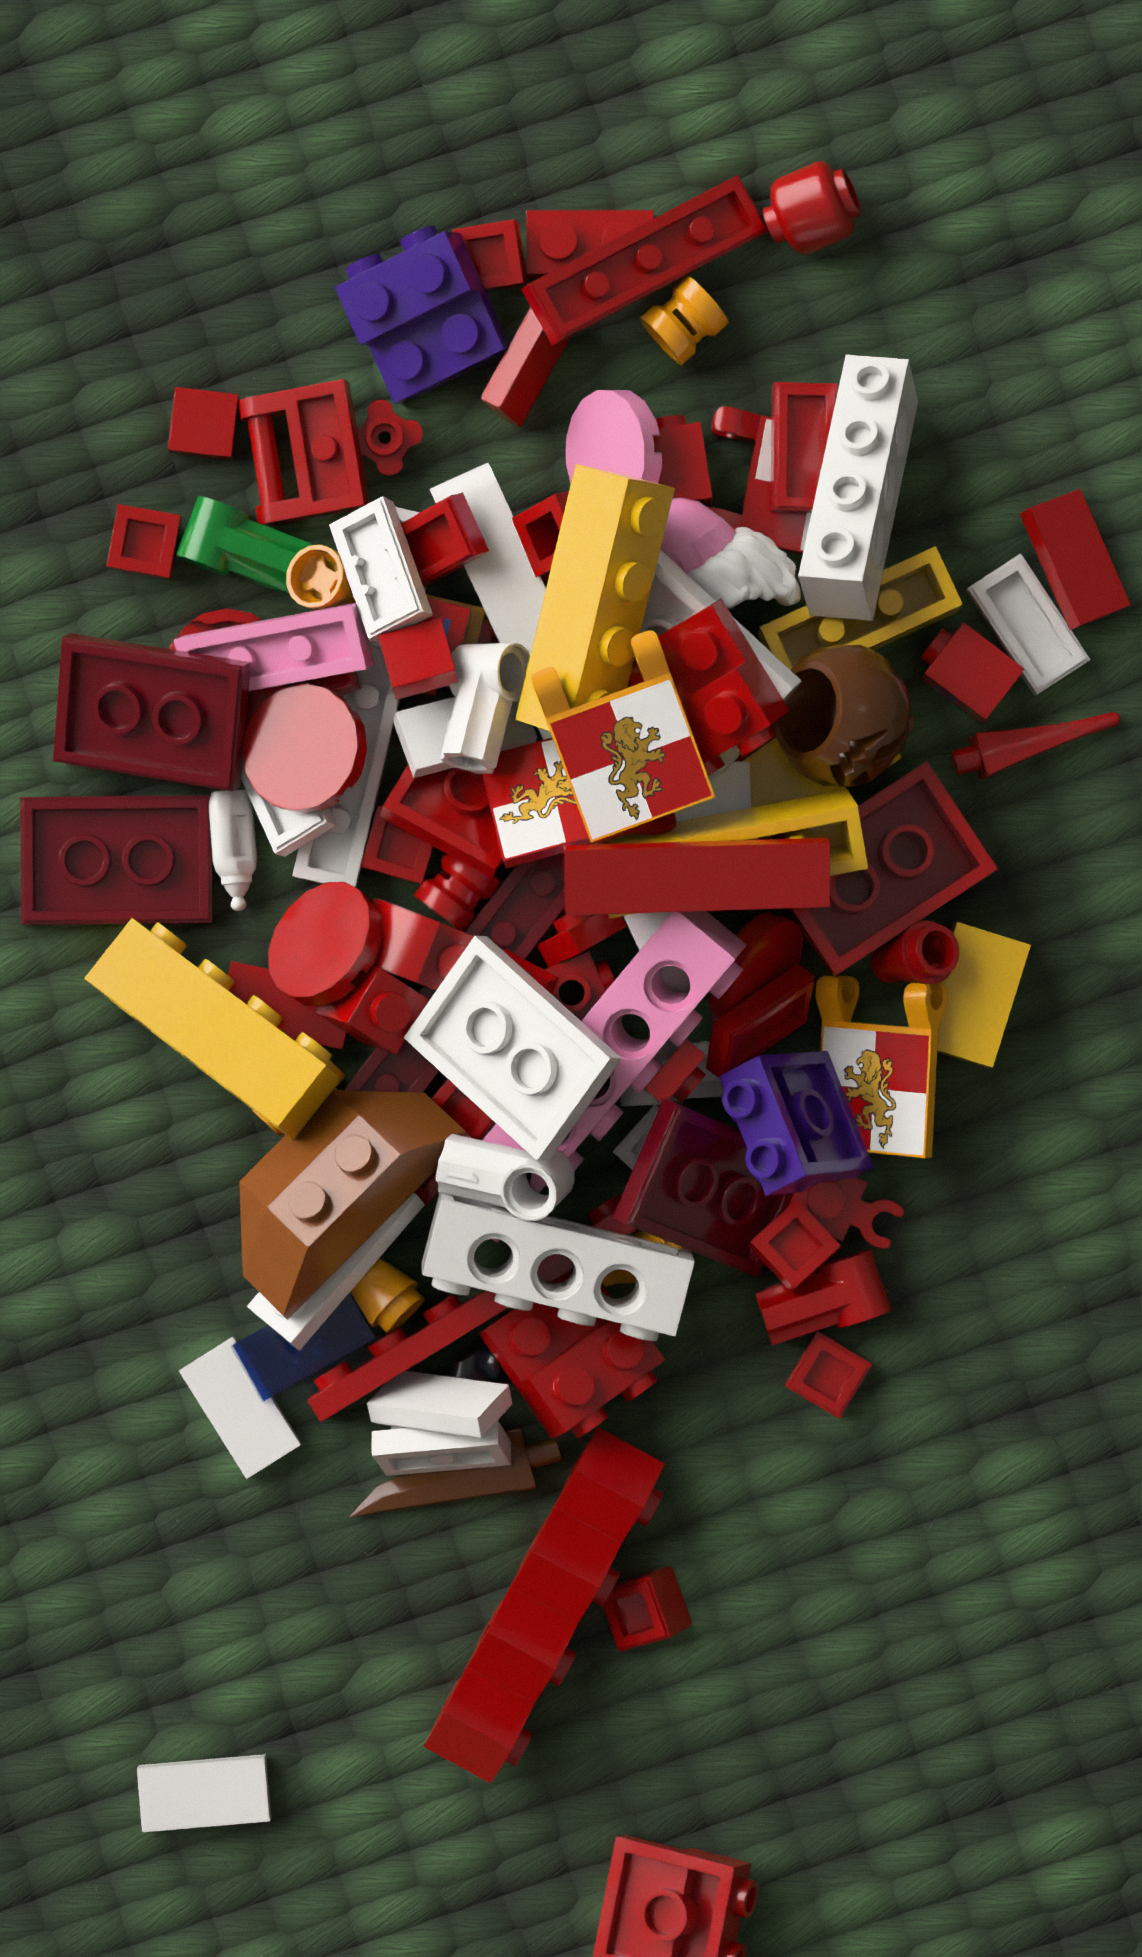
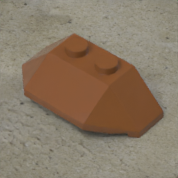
(334, 1187)

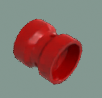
(456, 892)

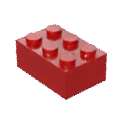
(916, 860)

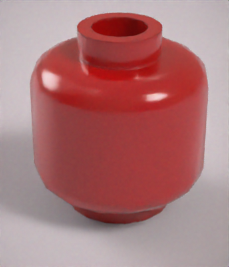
(812, 208)

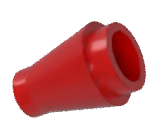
(918, 955)

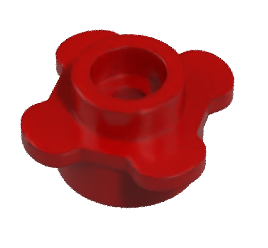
(403, 435)

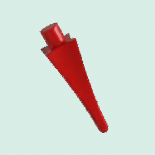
(1002, 749)

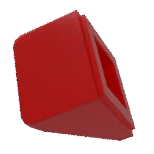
(646, 1609)

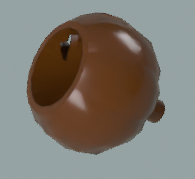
(844, 716)

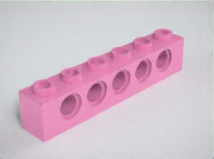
(684, 940)

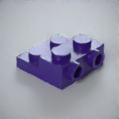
(422, 313)
(794, 1121)

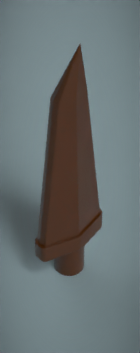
(456, 1485)

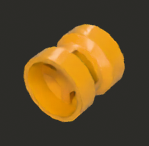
(693, 311)
(318, 578)

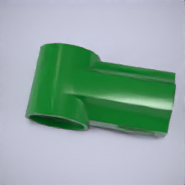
(228, 542)

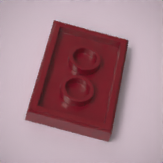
(151, 711)
(116, 860)
(698, 1189)

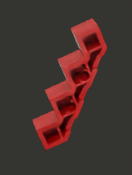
(544, 1604)

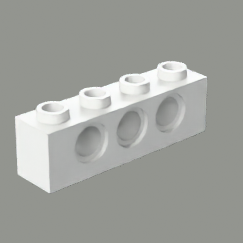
(858, 488)
(649, 1309)

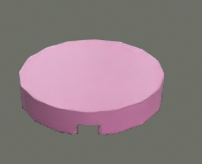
(614, 434)

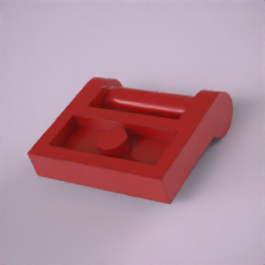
(323, 452)

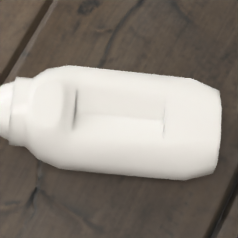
(233, 842)

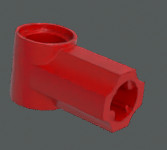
(837, 1294)

